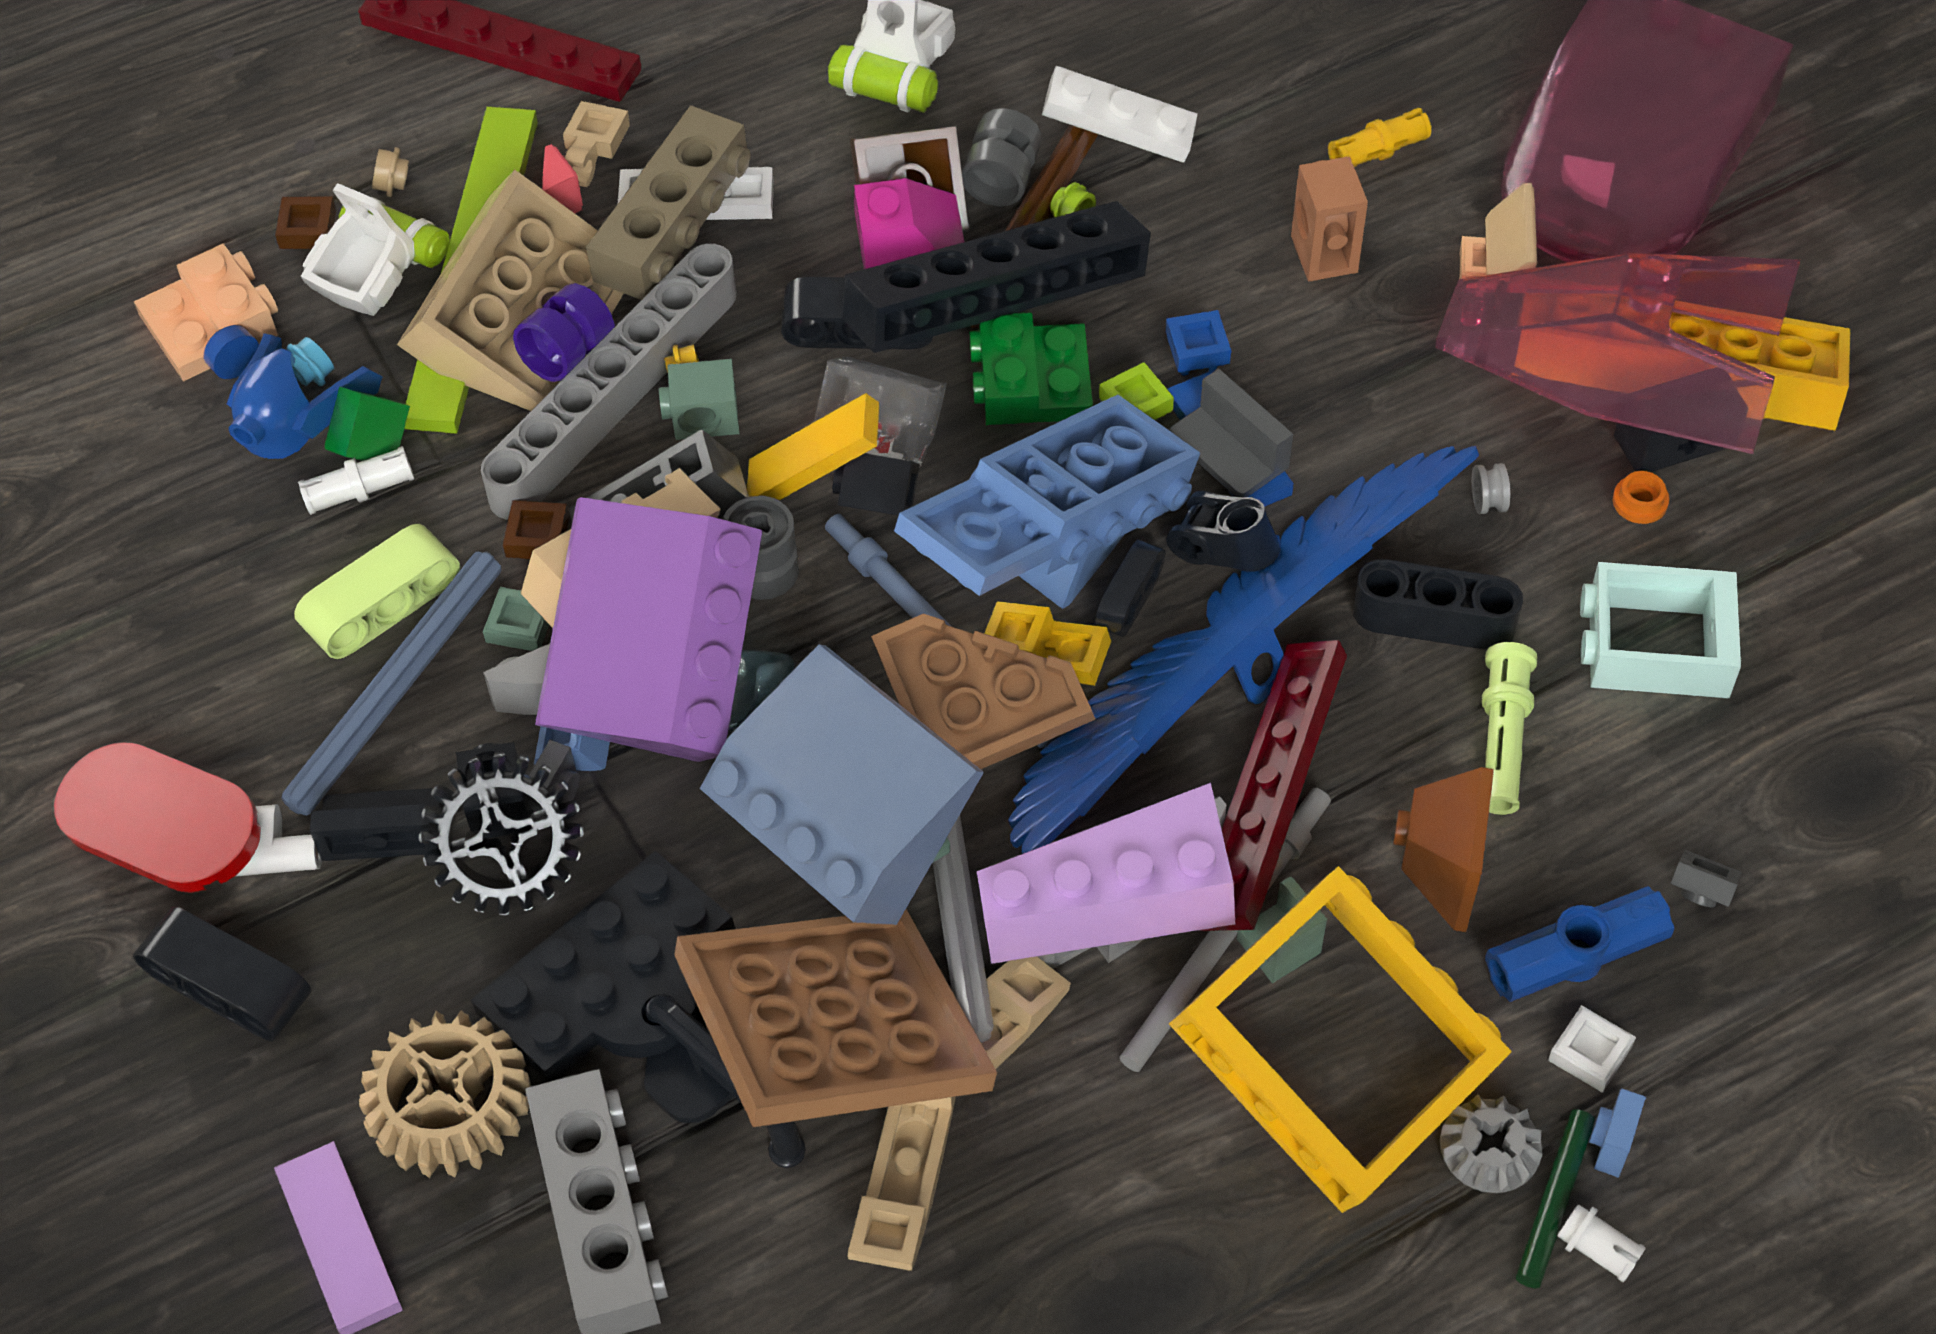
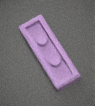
(338, 1239)

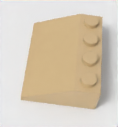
(502, 272)

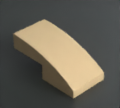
(1020, 1000)

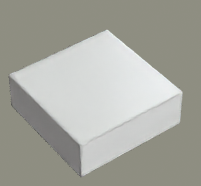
(1591, 1048)

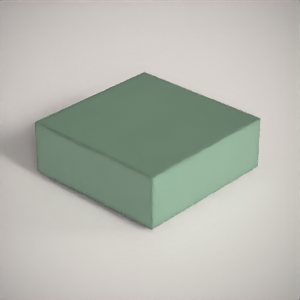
(514, 622)

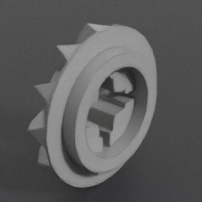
(1492, 1169)

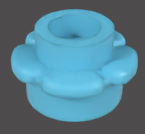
(310, 362)

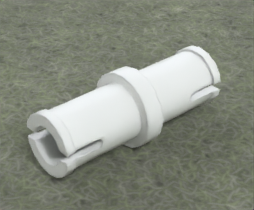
(356, 480)

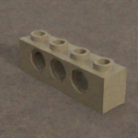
(668, 203)

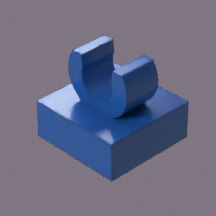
(1198, 341)

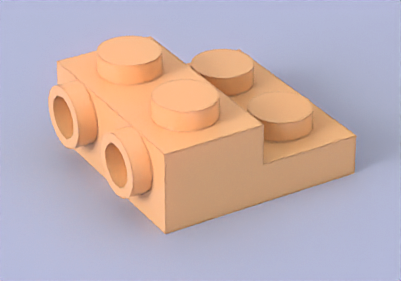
(208, 297)

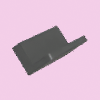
(1235, 437)

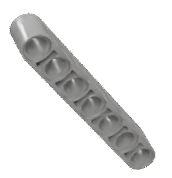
(609, 380)

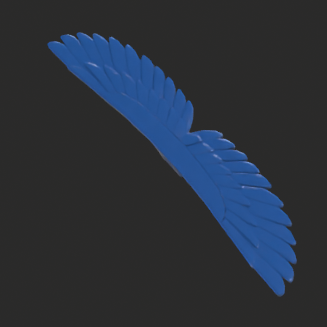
(1242, 621)

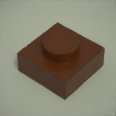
(304, 220)
(533, 525)

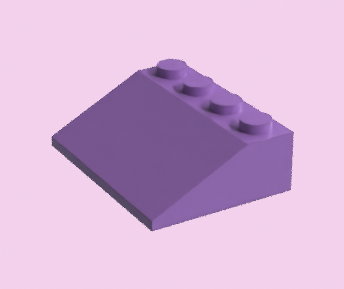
(649, 628)

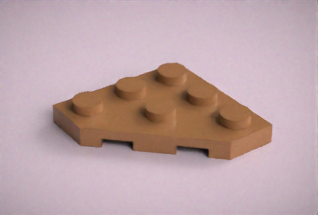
(980, 688)

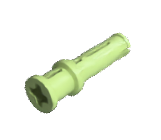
(1507, 704)

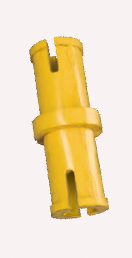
(1382, 138)

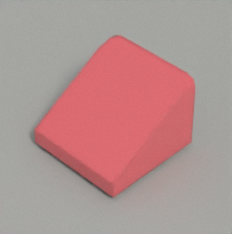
(561, 180)

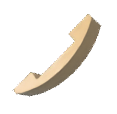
(902, 1184)

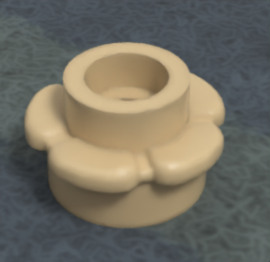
(390, 171)

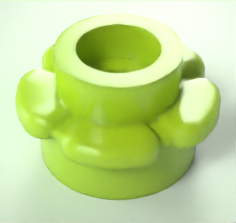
(1071, 199)

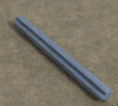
(390, 684)

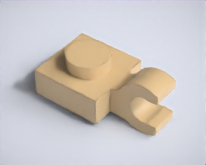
(593, 133)

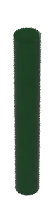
(1555, 1199)

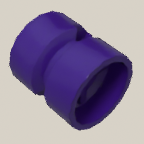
(562, 332)

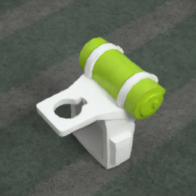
(895, 53)
(368, 252)

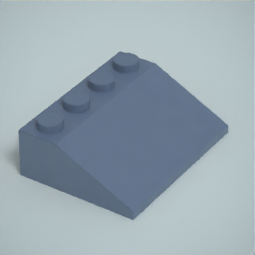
(843, 787)

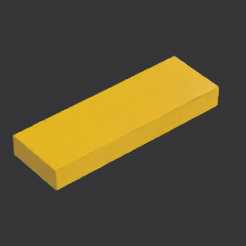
(815, 450)

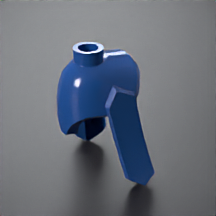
(271, 409)

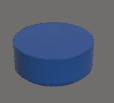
(230, 351)

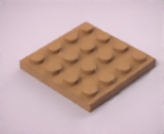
(832, 1017)

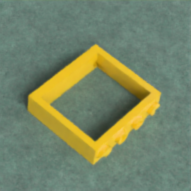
(1277, 1105)

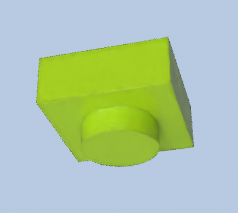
(1140, 389)

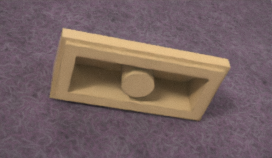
(1512, 233)

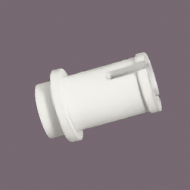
(1600, 1242)

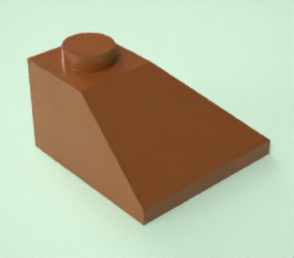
(1447, 841)

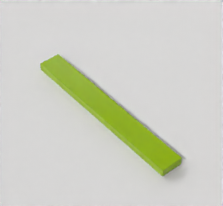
(501, 148)

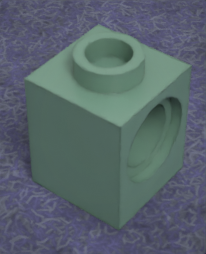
(701, 398)

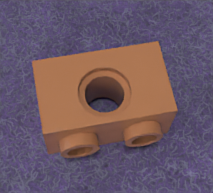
(1329, 218)

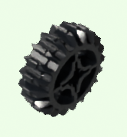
(475, 844)

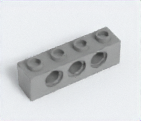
(562, 1116)

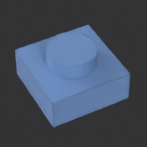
(1615, 1131)

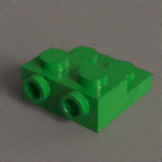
(1030, 370)

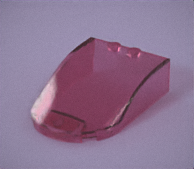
(1641, 126)

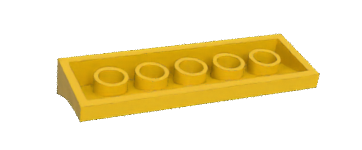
(1805, 358)

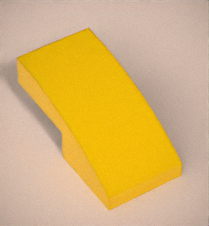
(1039, 634)

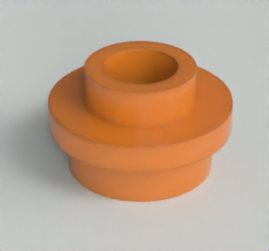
(1644, 487)

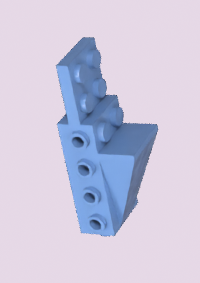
(1055, 502)

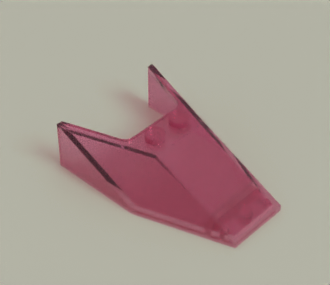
(1604, 343)

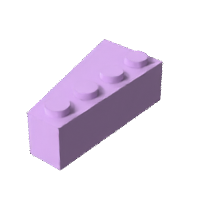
(1113, 883)

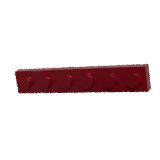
(508, 43)
(1277, 771)

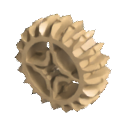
(457, 1062)

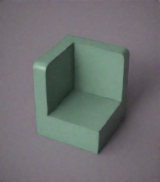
(1300, 947)

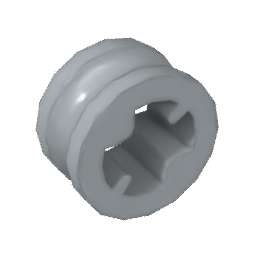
(1490, 488)

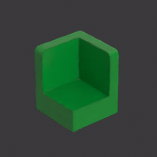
(365, 425)

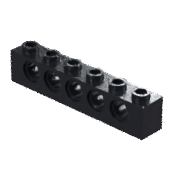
(994, 276)

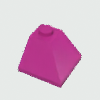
(904, 220)

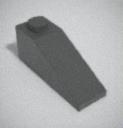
(699, 457)

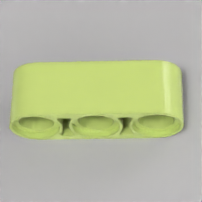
(376, 591)

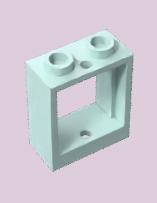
(1669, 591)

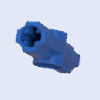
(1550, 958)

